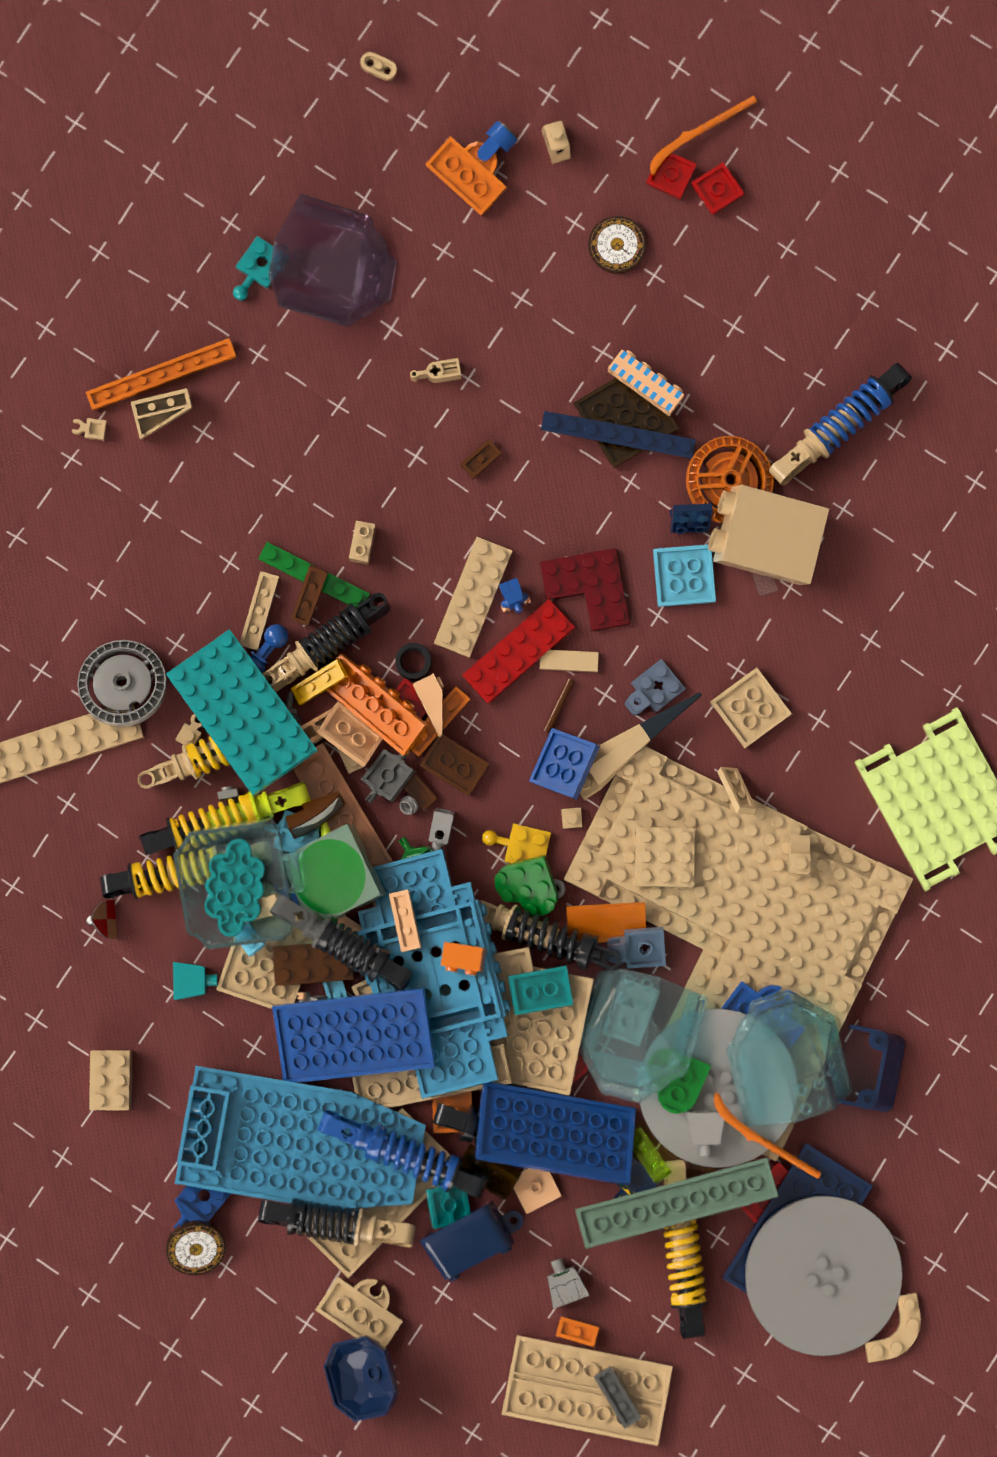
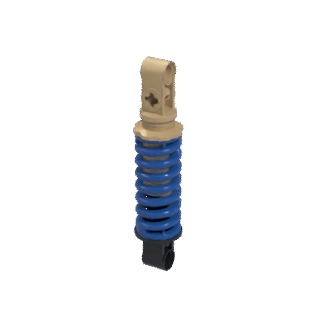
(839, 422)

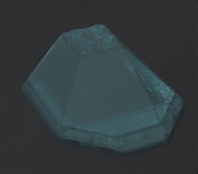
(639, 1033)
(787, 1061)

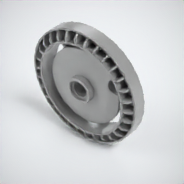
(118, 669)

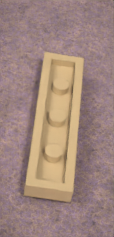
(259, 611)

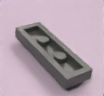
(617, 1397)

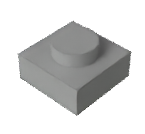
(227, 793)

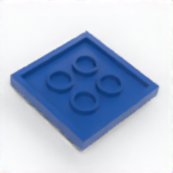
(564, 763)

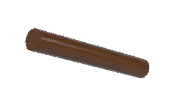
(558, 705)

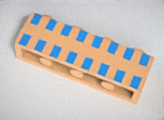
(645, 382)

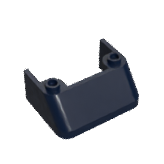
(893, 1049)

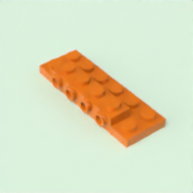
(378, 706)

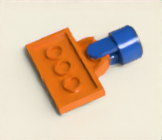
(472, 169)

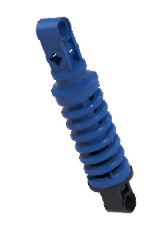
(406, 1154)

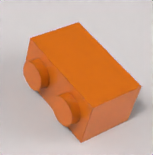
(463, 957)

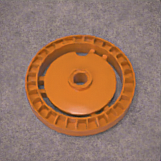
(724, 465)

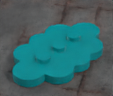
(234, 887)

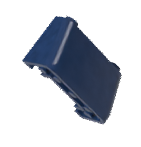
(468, 1241)

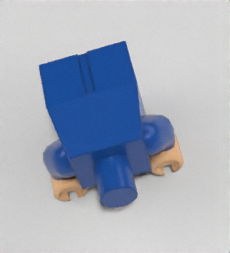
(513, 596)

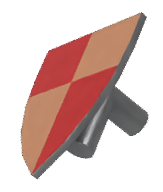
(104, 919)

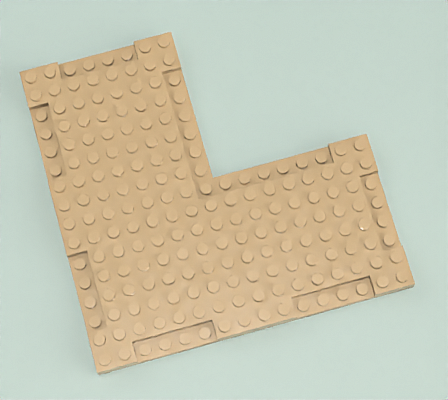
(744, 906)

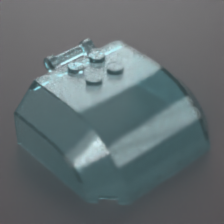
(192, 871)

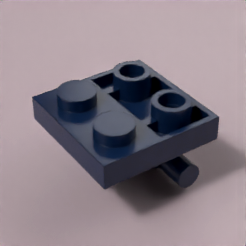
(690, 518)

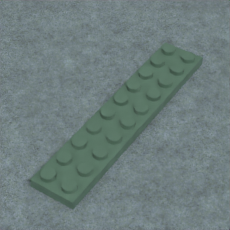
(676, 1203)

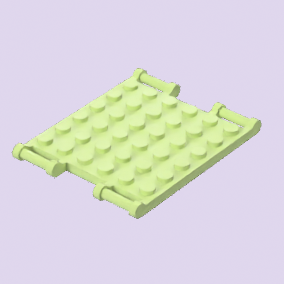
(936, 798)

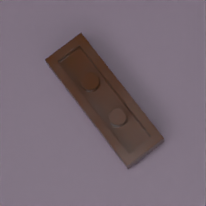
(309, 595)

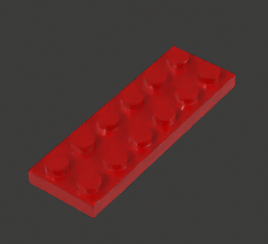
(518, 651)

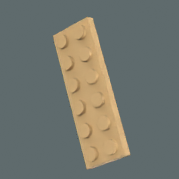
(473, 597)

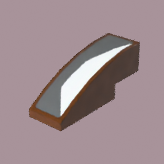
(314, 814)

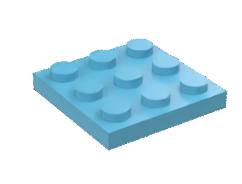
(684, 575)

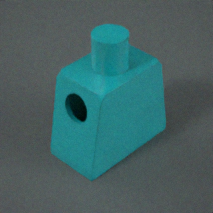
(191, 980)

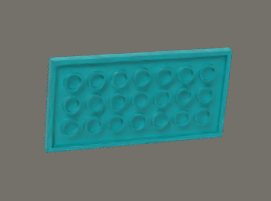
(241, 712)

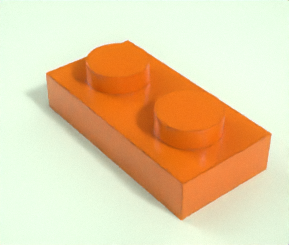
(577, 1331)

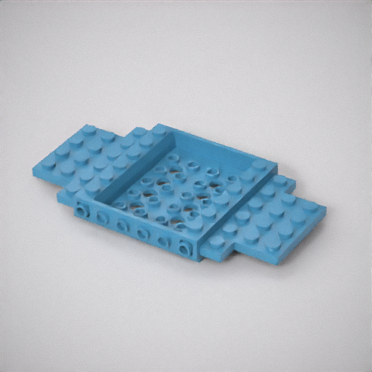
(464, 1019)

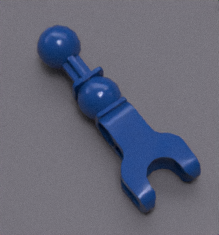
(275, 637)

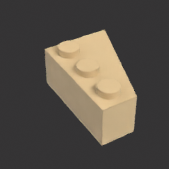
(160, 410)

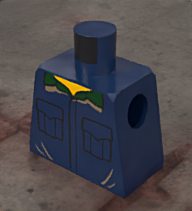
(639, 1181)

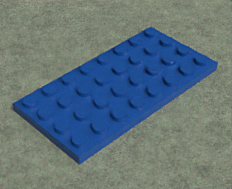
(354, 1035)
(555, 1133)

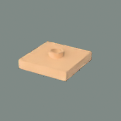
(535, 1189)

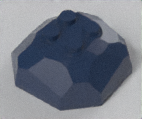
(361, 1378)

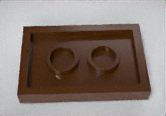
(454, 765)

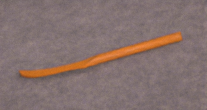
(688, 135)
(750, 1135)

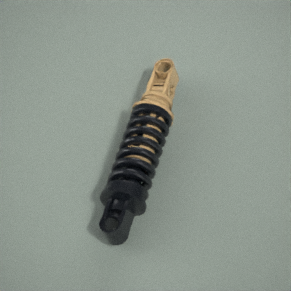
(549, 937)

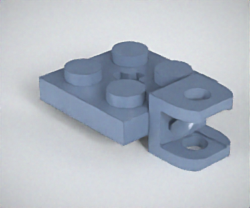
(646, 694)
(629, 947)

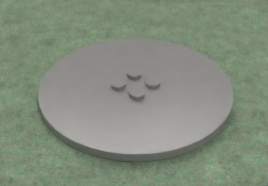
(673, 1130)
(823, 1275)

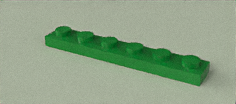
(298, 569)

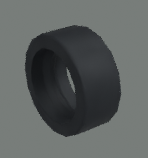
(409, 647)

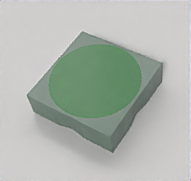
(336, 874)

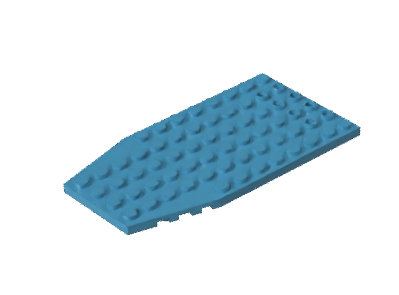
(266, 1144)

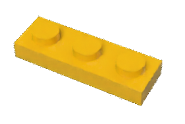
(319, 682)

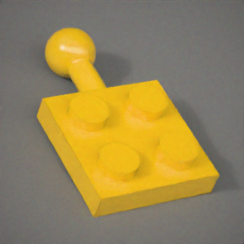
(522, 844)

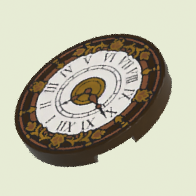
(617, 244)
(195, 1248)

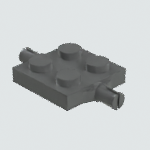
(387, 776)

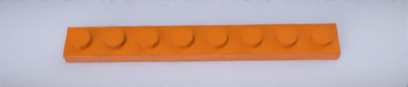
(160, 374)

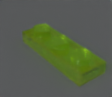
(649, 1156)

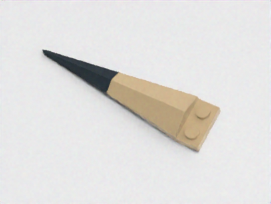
(622, 748)

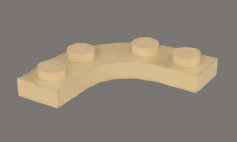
(903, 1337)

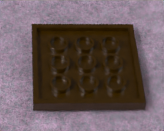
(623, 406)

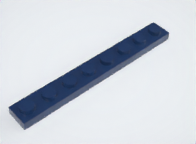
(618, 434)

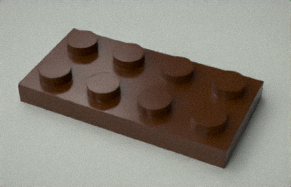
(306, 965)

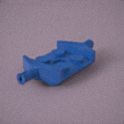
(195, 1209)

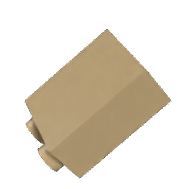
(768, 534)

